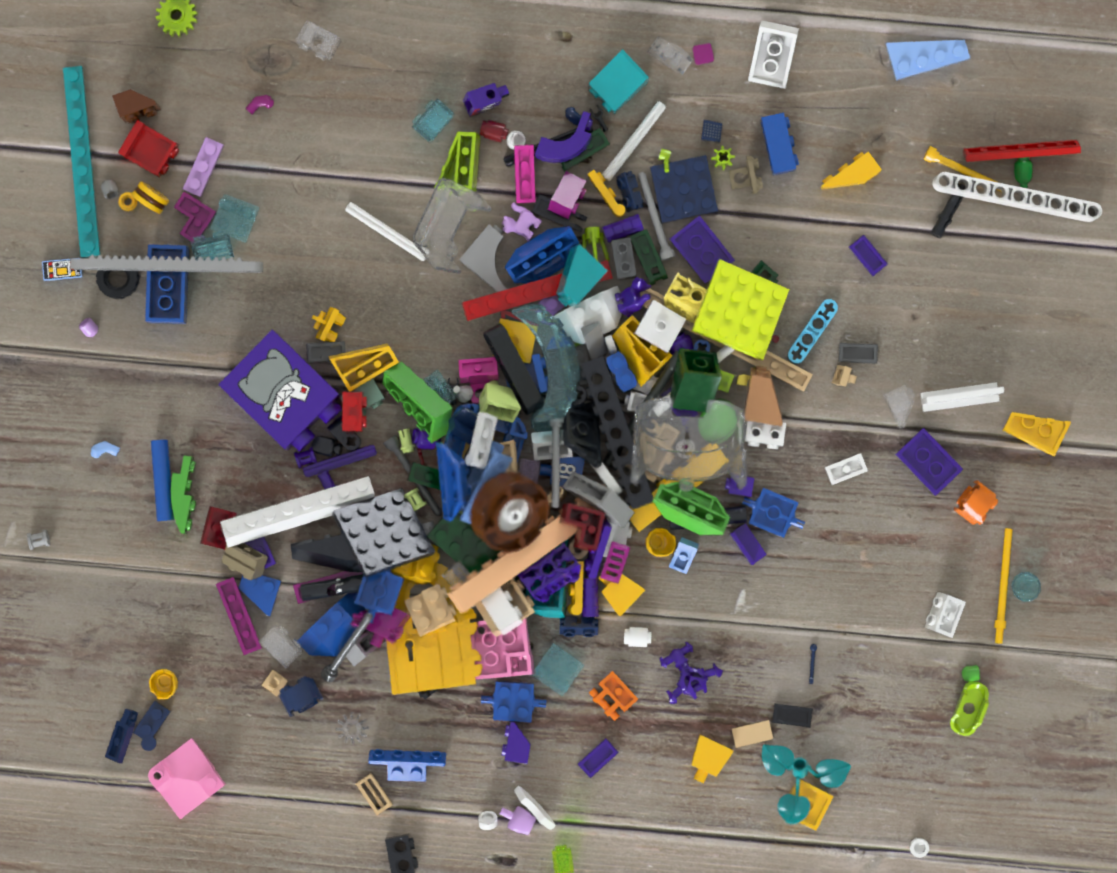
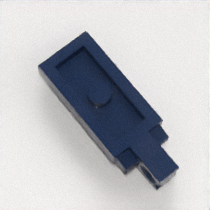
(121, 736)

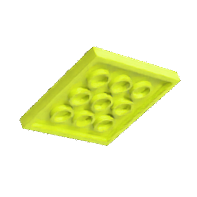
(740, 310)

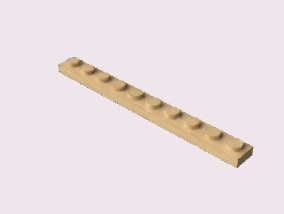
(778, 367)

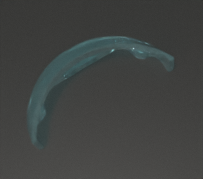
(560, 360)

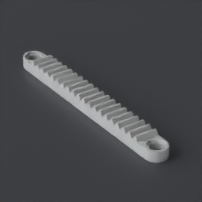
(170, 264)

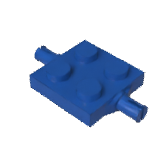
(773, 512)
(379, 593)
(513, 701)

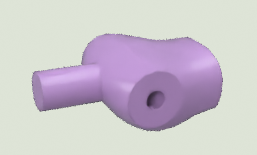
(519, 820)

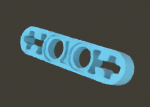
(815, 333)

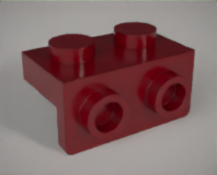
(212, 531)

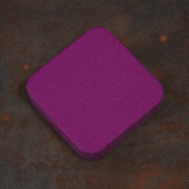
(703, 54)

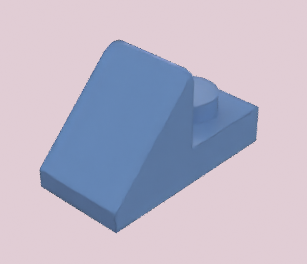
(683, 555)

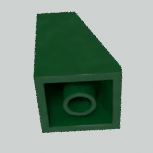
(695, 379)

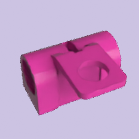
(478, 373)

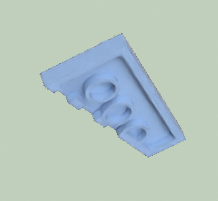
(922, 56)

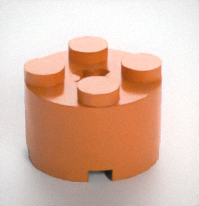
(975, 503)

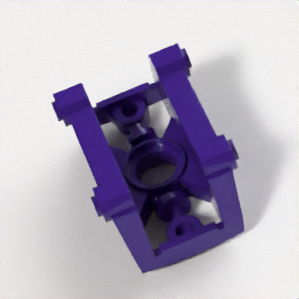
(556, 579)

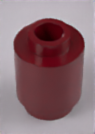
(494, 131)

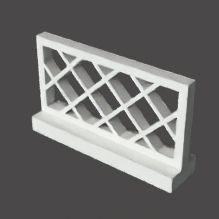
(960, 397)

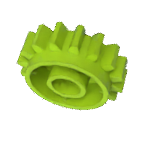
(176, 26)

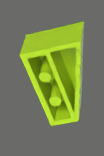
(463, 160)

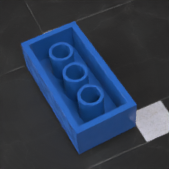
(165, 289)

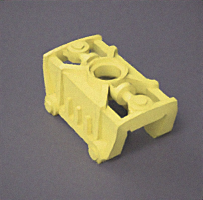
(685, 305)

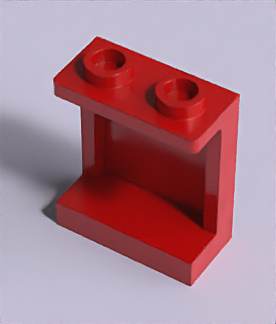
(149, 149)

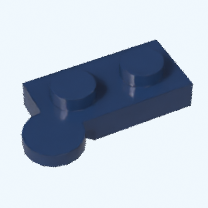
(150, 725)

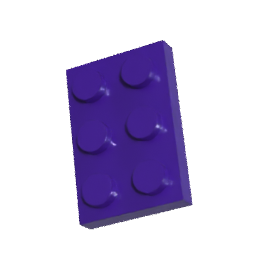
(700, 248)
(929, 461)

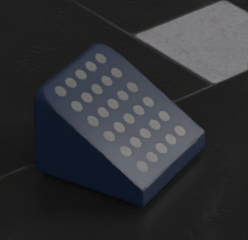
(711, 131)

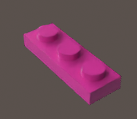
(524, 173)

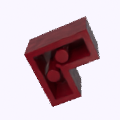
(588, 525)

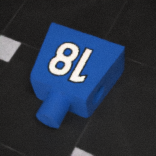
(567, 466)

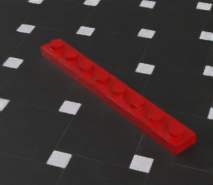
(518, 295)

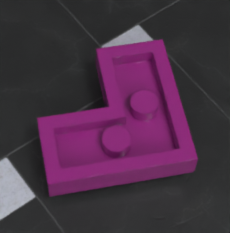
(198, 213)

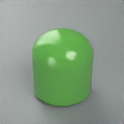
(971, 673)

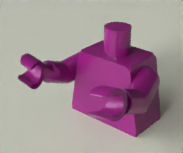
(384, 626)

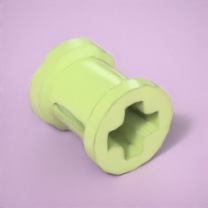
(415, 499)

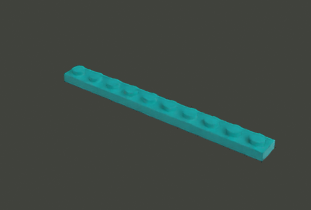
(81, 161)

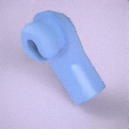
(102, 447)

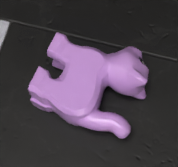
(523, 223)

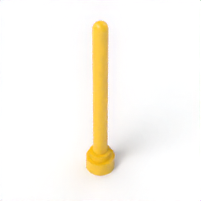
(933, 155)

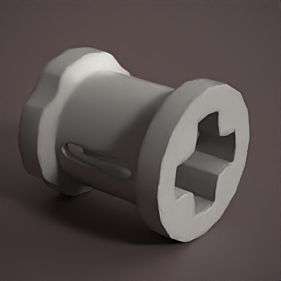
(32, 537)

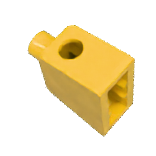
(621, 595)
(709, 758)

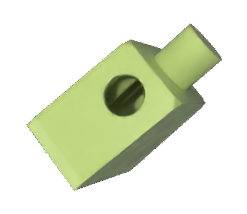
(499, 401)

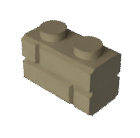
(245, 560)

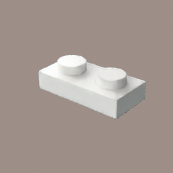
(846, 469)

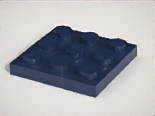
(684, 190)

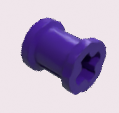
(300, 462)

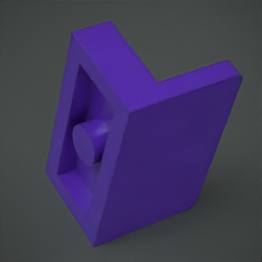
(748, 544)

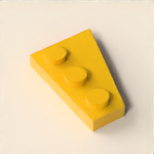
(1037, 431)

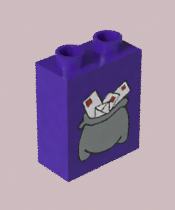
(281, 392)

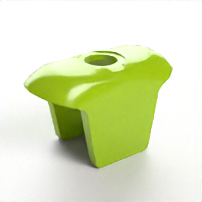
(965, 723)

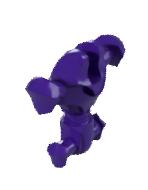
(690, 679)

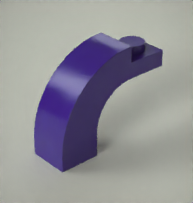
(566, 150)

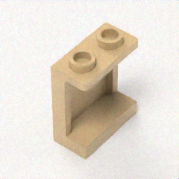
(523, 602)

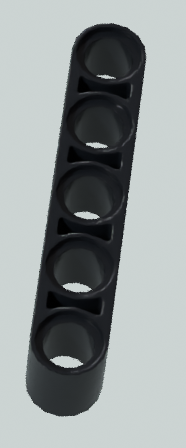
(513, 369)

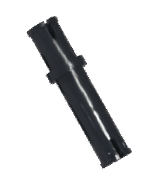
(947, 214)

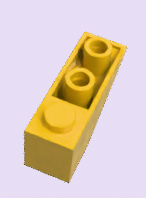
(856, 173)

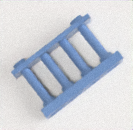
(497, 464)

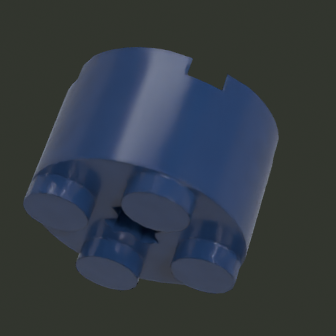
(301, 696)

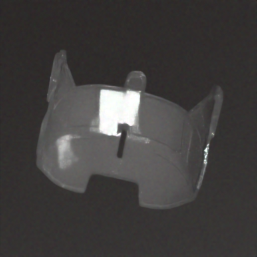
(713, 448)

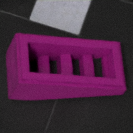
(608, 560)

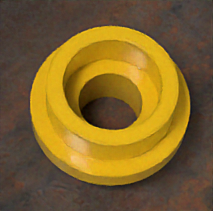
(127, 195)

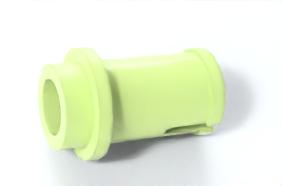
(406, 441)

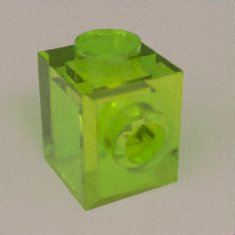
(562, 859)

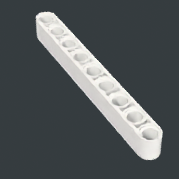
(1026, 197)

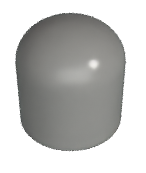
(109, 186)

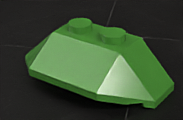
(691, 509)

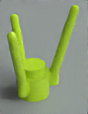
(593, 235)

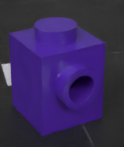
(733, 487)

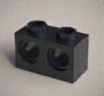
(395, 855)

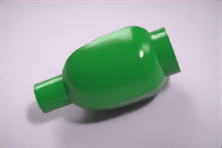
(1023, 171)

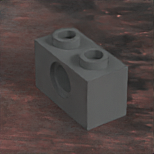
(623, 258)

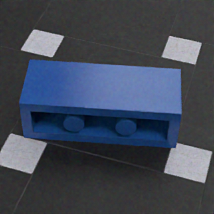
(779, 143)

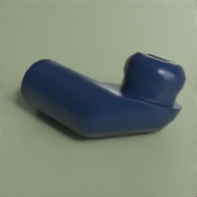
(572, 116)

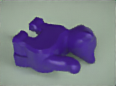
(631, 297)

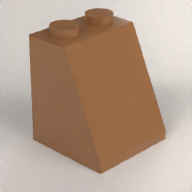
(761, 398)

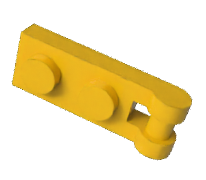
(607, 194)
(575, 590)

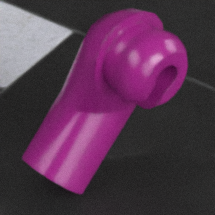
(263, 100)

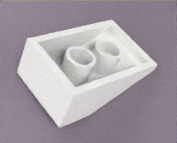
(773, 54)

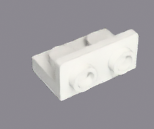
(945, 614)

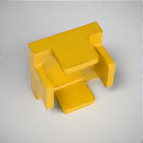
(818, 800)

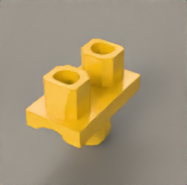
(324, 332)

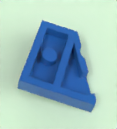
(261, 591)

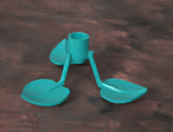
(779, 758)

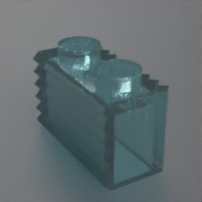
(433, 120)
(216, 246)

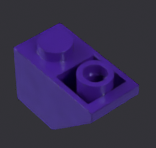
(517, 747)

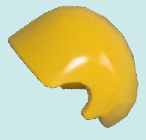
(660, 542)
(163, 683)

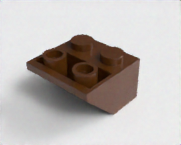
(134, 105)

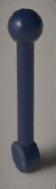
(813, 647)

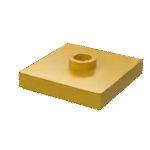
(521, 337)

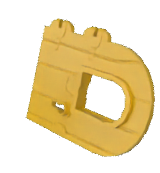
(440, 657)

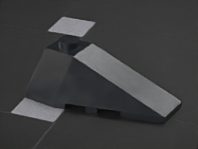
(327, 552)

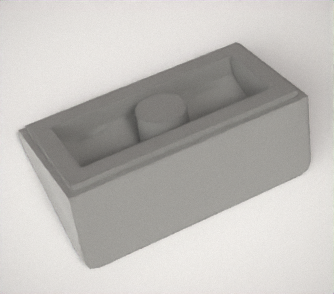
(594, 340)

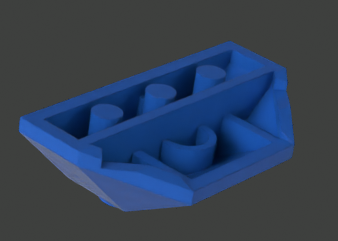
(541, 255)
(453, 481)
(332, 629)

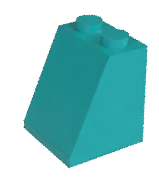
(618, 82)
(579, 276)

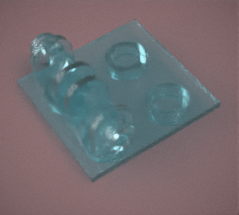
(235, 217)
(557, 669)

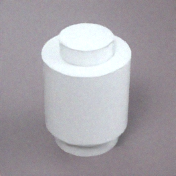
(637, 637)

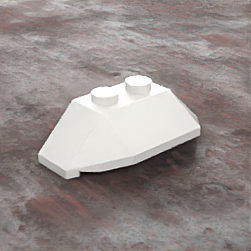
(598, 308)

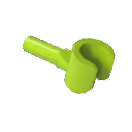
(665, 155)

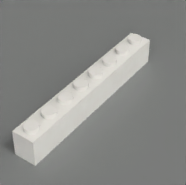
(295, 512)

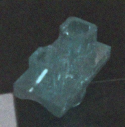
(440, 385)

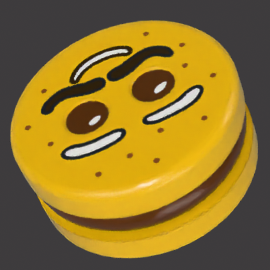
(150, 197)

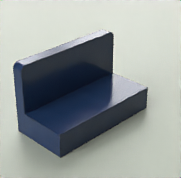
(463, 424)

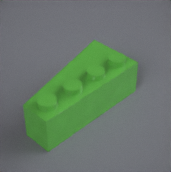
(418, 400)

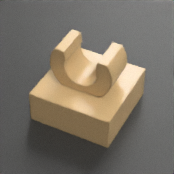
(842, 376)
(274, 682)

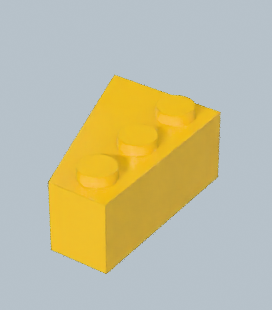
(640, 355)
(363, 364)

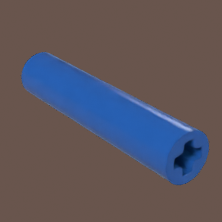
(162, 480)

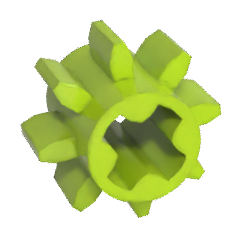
(722, 152)

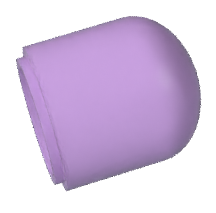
(88, 327)

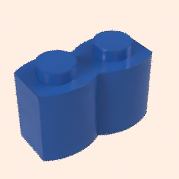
(618, 367)

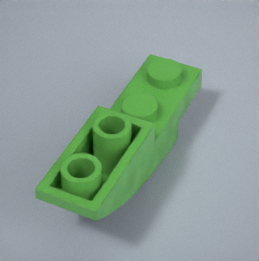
(181, 502)

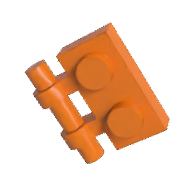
(617, 691)

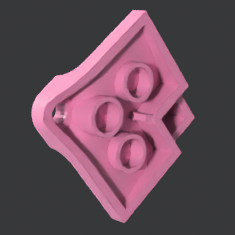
(503, 654)
(186, 778)

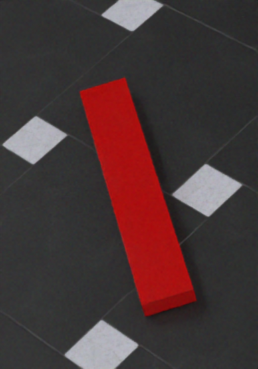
(1021, 150)

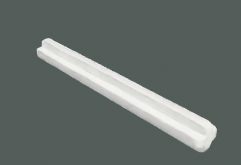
(633, 141)
(384, 230)

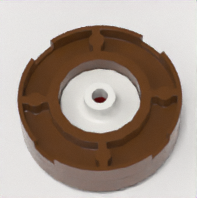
(509, 512)

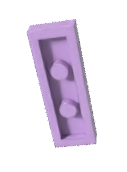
(203, 167)

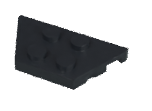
(582, 433)

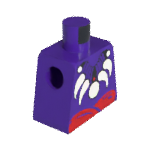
(478, 102)

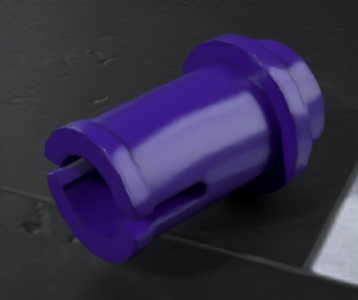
(326, 480)

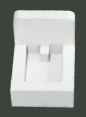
(634, 400)

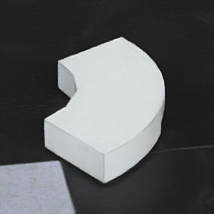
(536, 809)

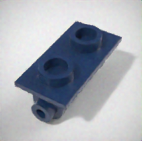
(626, 183)
(570, 627)

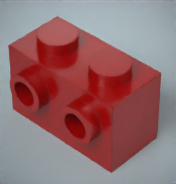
(353, 411)

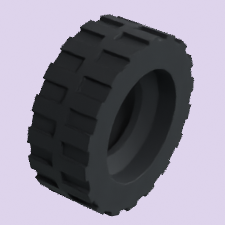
(117, 292)

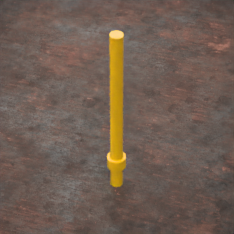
(1000, 623)

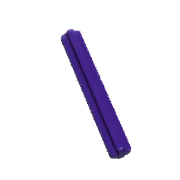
(338, 461)

